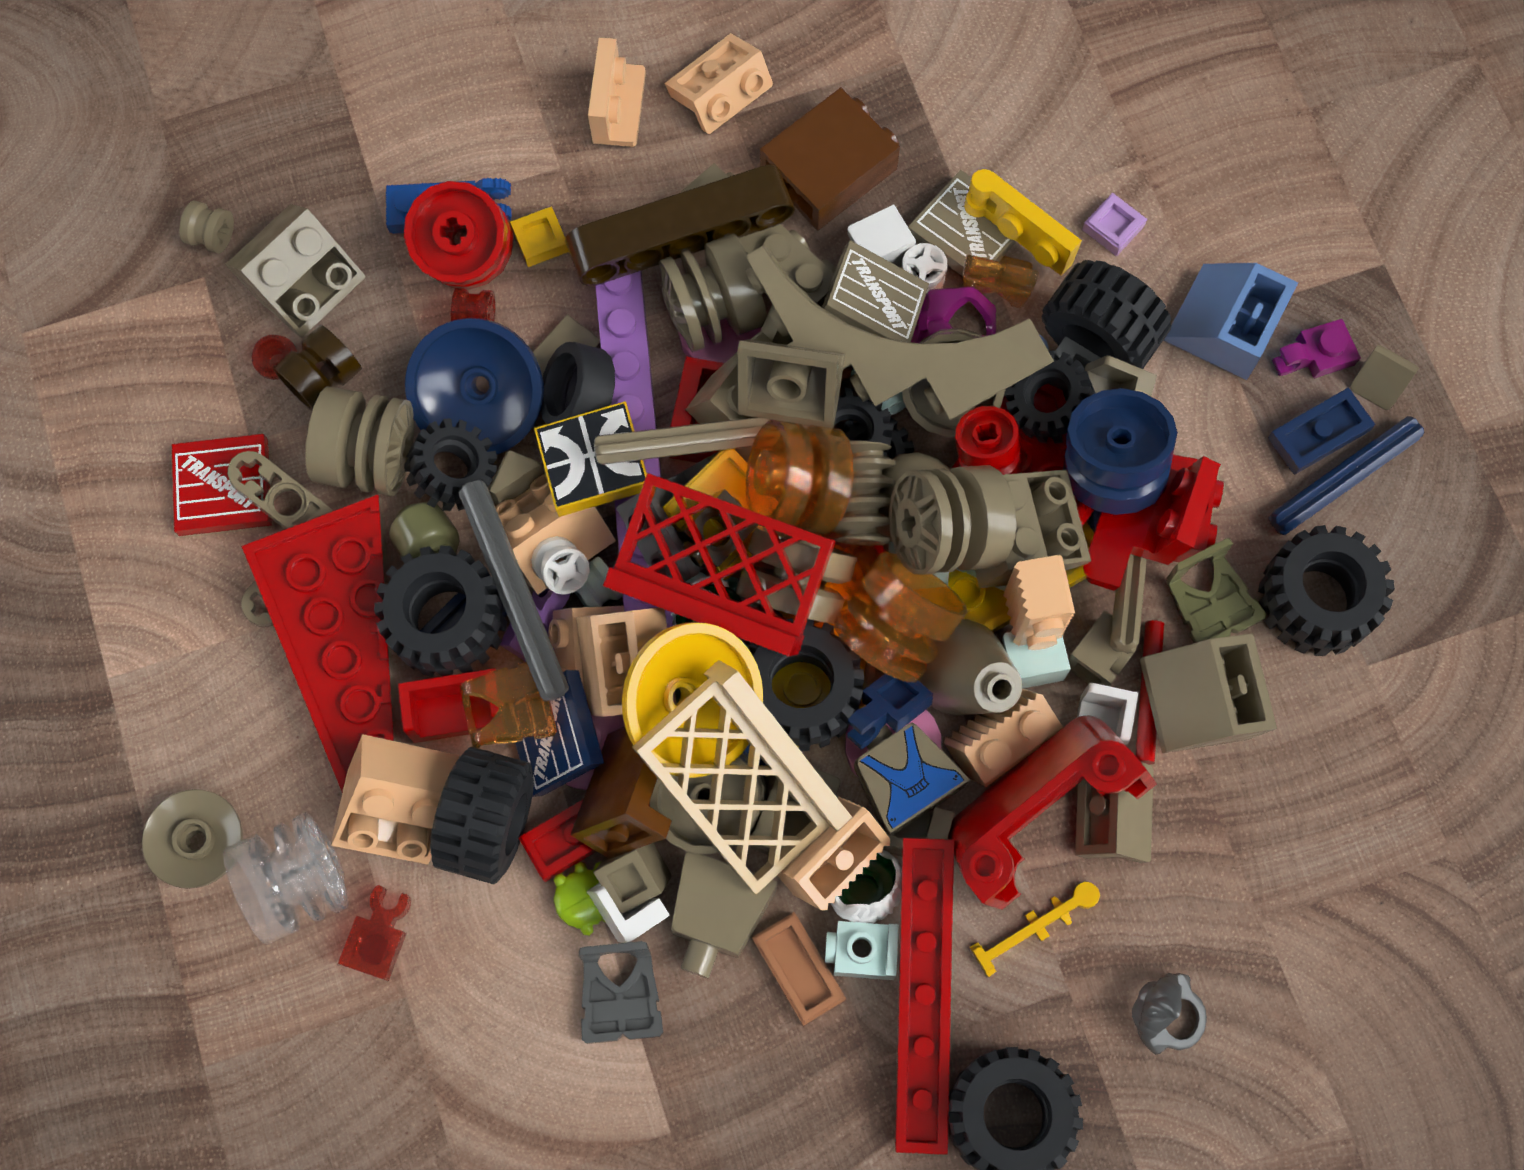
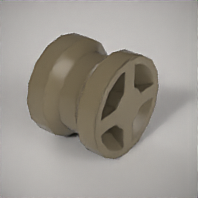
(206, 226)

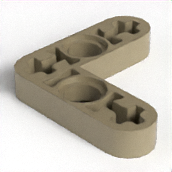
(310, 509)

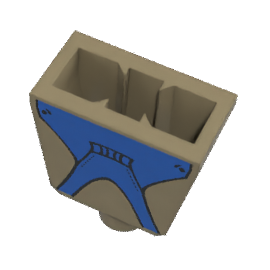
(906, 776)

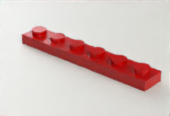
(924, 996)

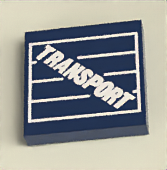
(572, 749)

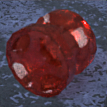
(473, 305)

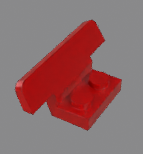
(1155, 533)

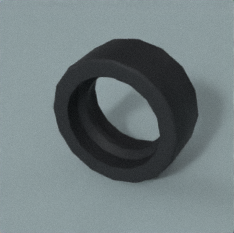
(576, 381)

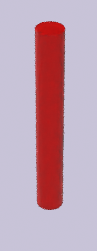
(1146, 726)

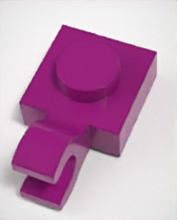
(1321, 349)

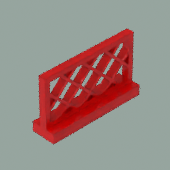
(706, 606)

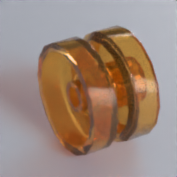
(800, 475)

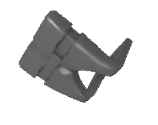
(623, 1008)

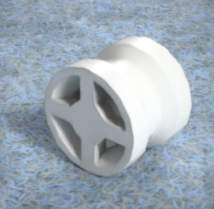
(926, 260)
(563, 576)

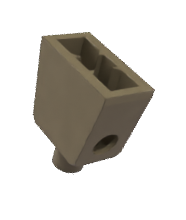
(715, 911)

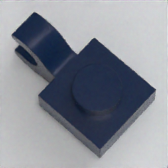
(889, 703)

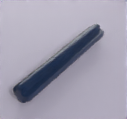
(1346, 475)

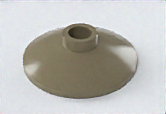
(169, 836)

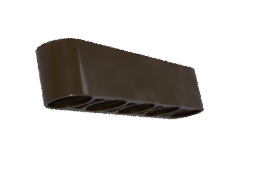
(678, 224)

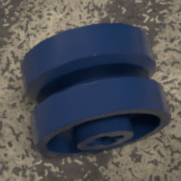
(1119, 450)

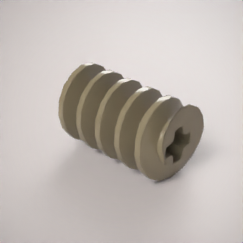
(862, 512)

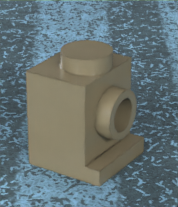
(1095, 656)

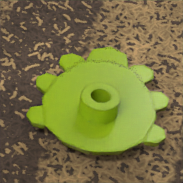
(573, 901)

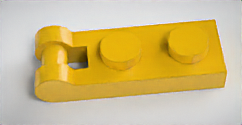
(1021, 221)

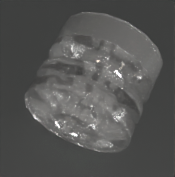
(275, 882)

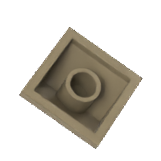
(788, 383)

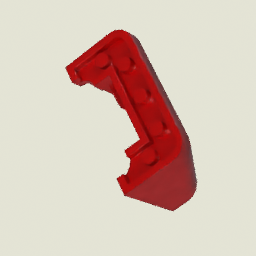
(984, 828)

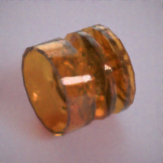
(899, 618)

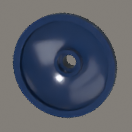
(445, 372)

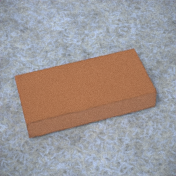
(799, 969)

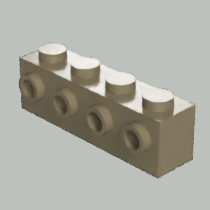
(787, 246)

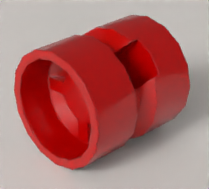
(989, 438)

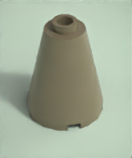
(972, 673)

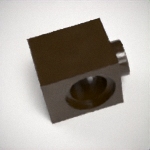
(727, 546)

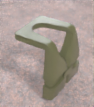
(1222, 609)

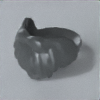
(1159, 1006)

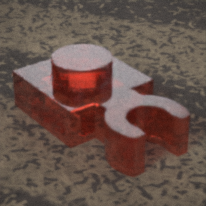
(375, 942)

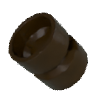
(304, 378)

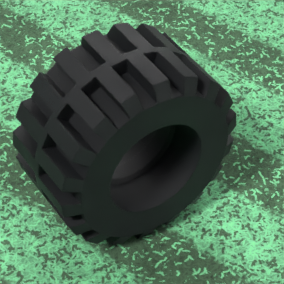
(1107, 313)
(1348, 563)
(419, 582)
(846, 677)
(481, 815)
(1050, 1087)

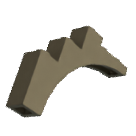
(958, 372)

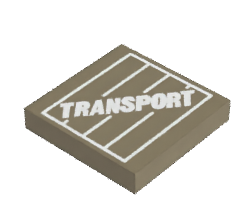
(955, 231)
(875, 294)

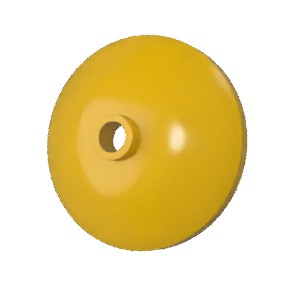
(679, 660)

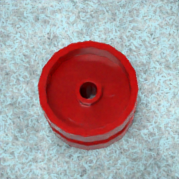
(434, 223)

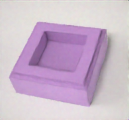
(1114, 224)

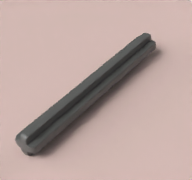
(513, 591)

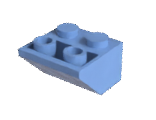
(1231, 314)

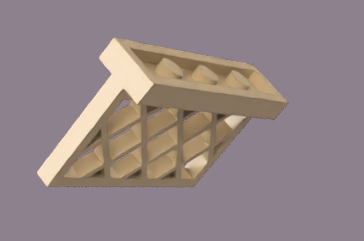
(766, 742)

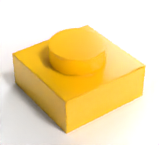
(539, 236)

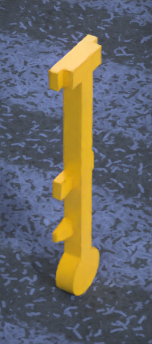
(1084, 896)

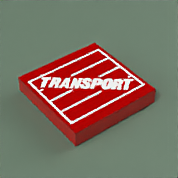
(203, 491)

